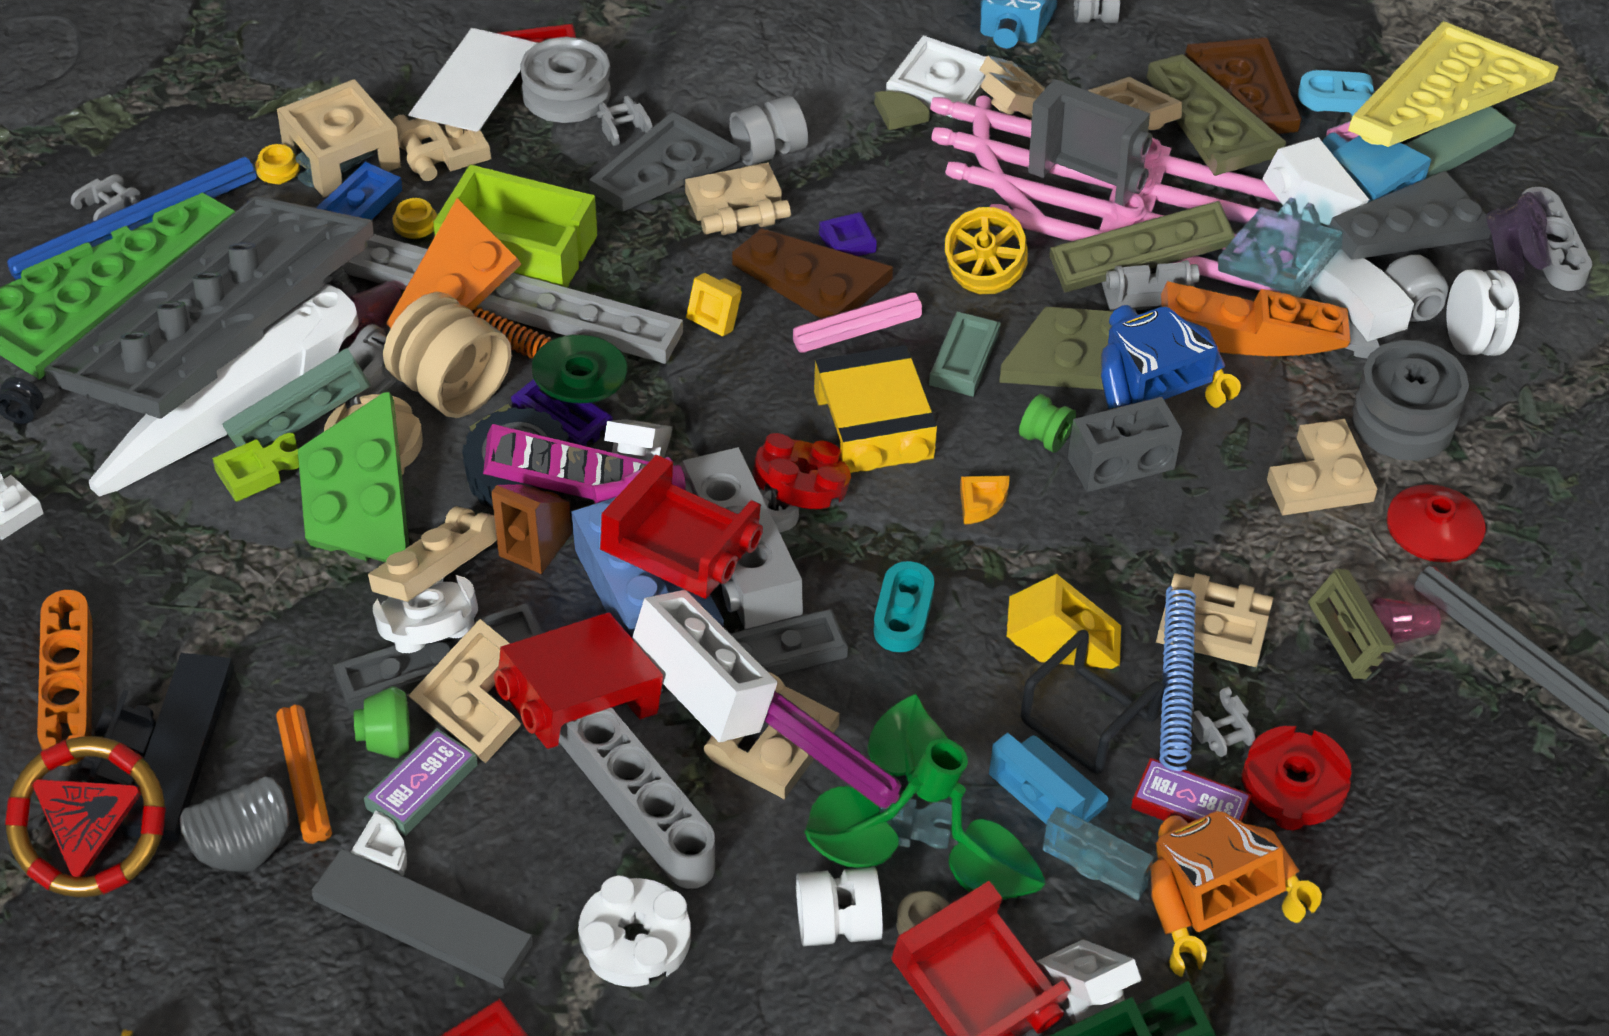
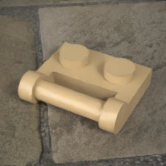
(773, 760)

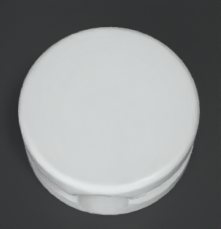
(1483, 312)

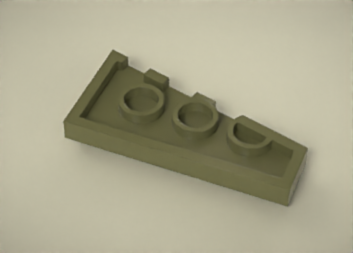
(1212, 118)

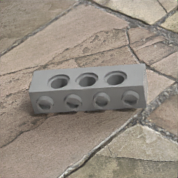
(765, 581)

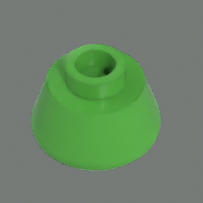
(384, 723)

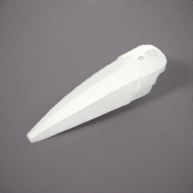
(286, 351)

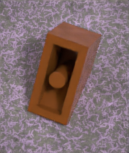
(530, 524)

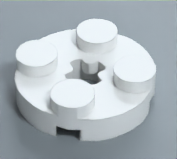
(431, 616)
(629, 902)

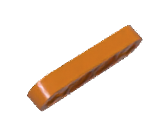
(68, 675)

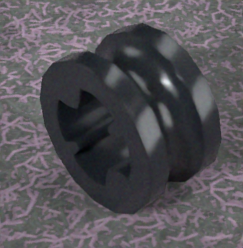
(19, 400)

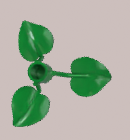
(911, 744)

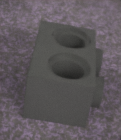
(1124, 444)

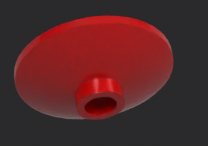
(1435, 523)

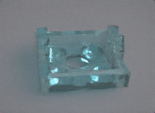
(1256, 248)

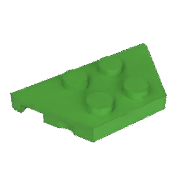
(356, 485)

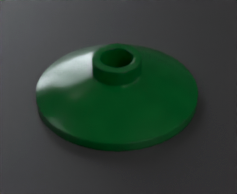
(579, 368)

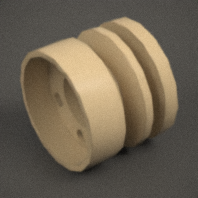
(447, 354)

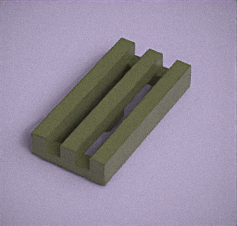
(1355, 617)

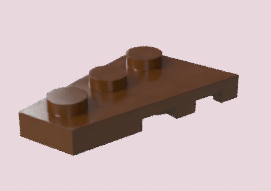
(1252, 77)

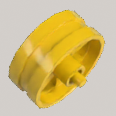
(986, 250)

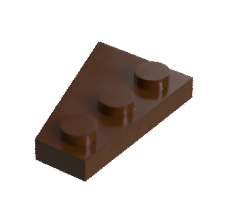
(811, 274)

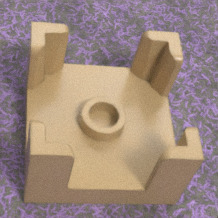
(337, 128)

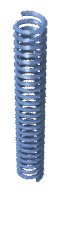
(1179, 681)

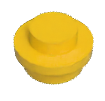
(276, 164)
(414, 218)

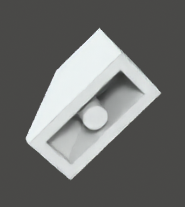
(1313, 176)

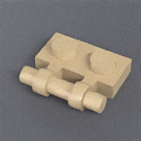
(449, 144)
(736, 199)
(1227, 620)

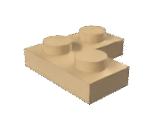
(1009, 86)
(1329, 478)
(459, 697)

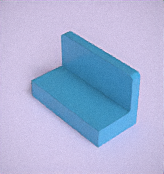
(1043, 779)

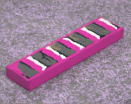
(553, 462)

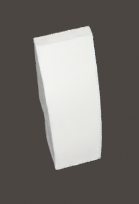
(1371, 297)

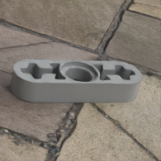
(1577, 261)

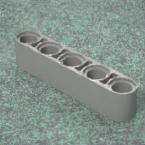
(643, 797)

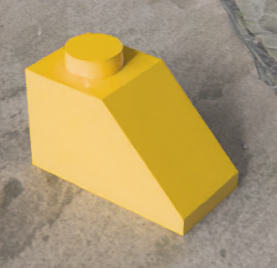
(1052, 613)

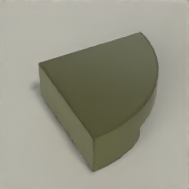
(900, 109)

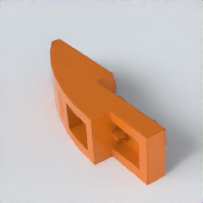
(1263, 327)

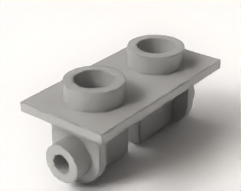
(1143, 290)

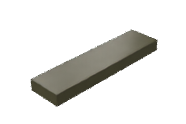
(1144, 243)

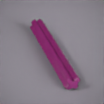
(832, 752)

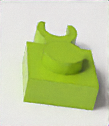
(256, 468)

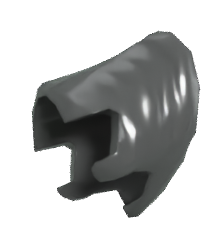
(237, 825)

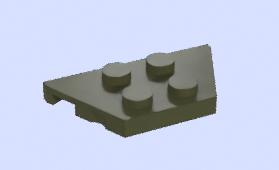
(1060, 350)

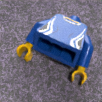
(1161, 358)

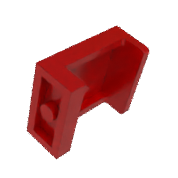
(677, 531)
(576, 675)
(977, 971)

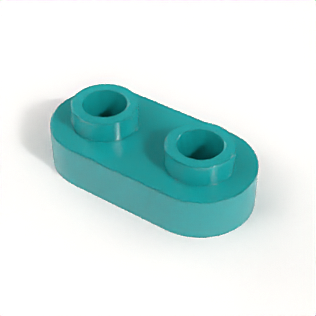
(902, 610)

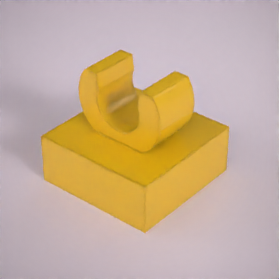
(714, 303)

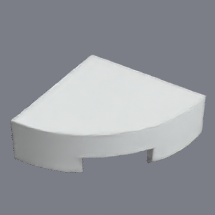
(382, 844)

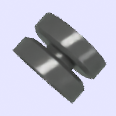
(1409, 399)

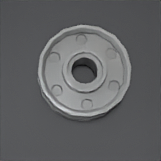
(565, 79)

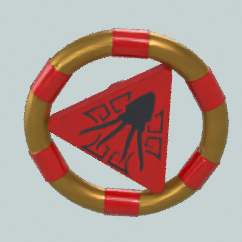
(84, 817)

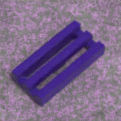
(577, 430)

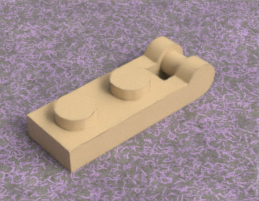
(434, 555)

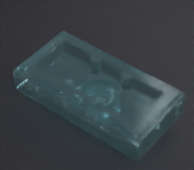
(1097, 853)

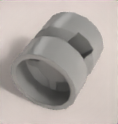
(771, 130)

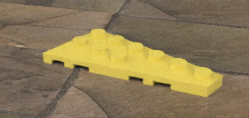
(1445, 81)

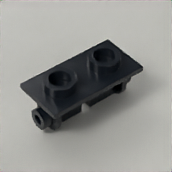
(123, 725)

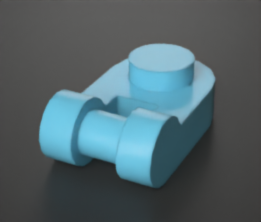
(1335, 90)

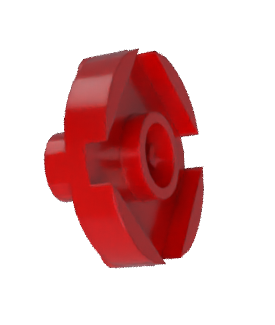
(801, 471)
(1290, 801)

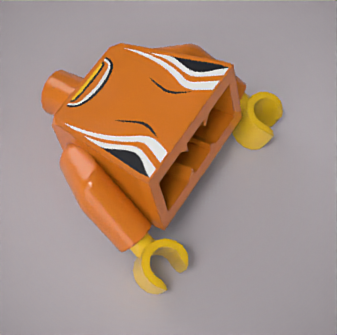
(1217, 871)

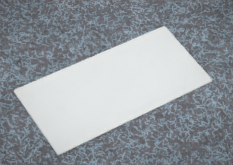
(472, 80)

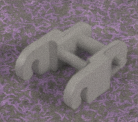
(635, 114)
(100, 191)
(1208, 731)

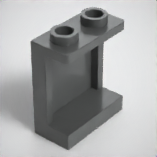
(1090, 138)

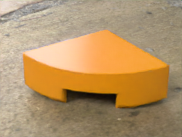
(982, 496)

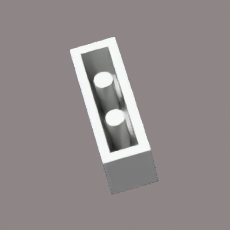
(704, 665)

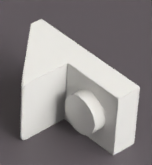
(638, 438)
(1093, 976)

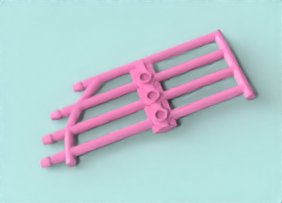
(1136, 210)

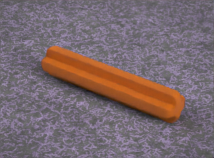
(303, 774)

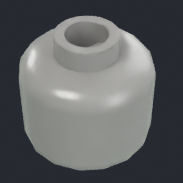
(1421, 284)

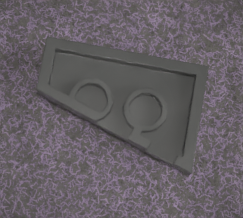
(662, 162)

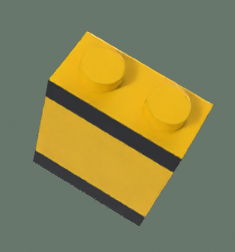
(877, 408)

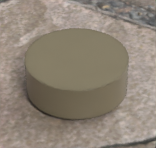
(917, 908)

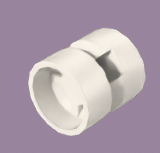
(819, 910)

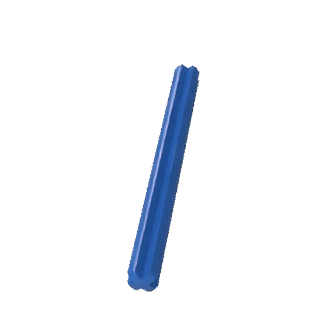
(212, 183)

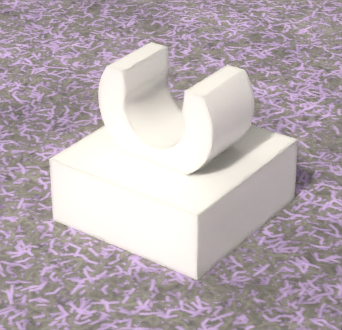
(16, 506)

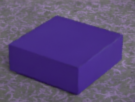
(848, 234)

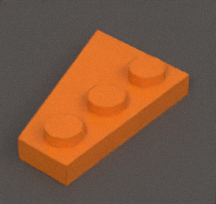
(461, 262)

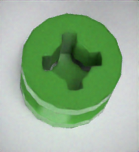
(1047, 423)

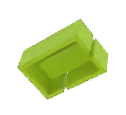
(536, 221)

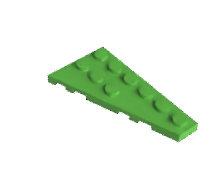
(82, 286)

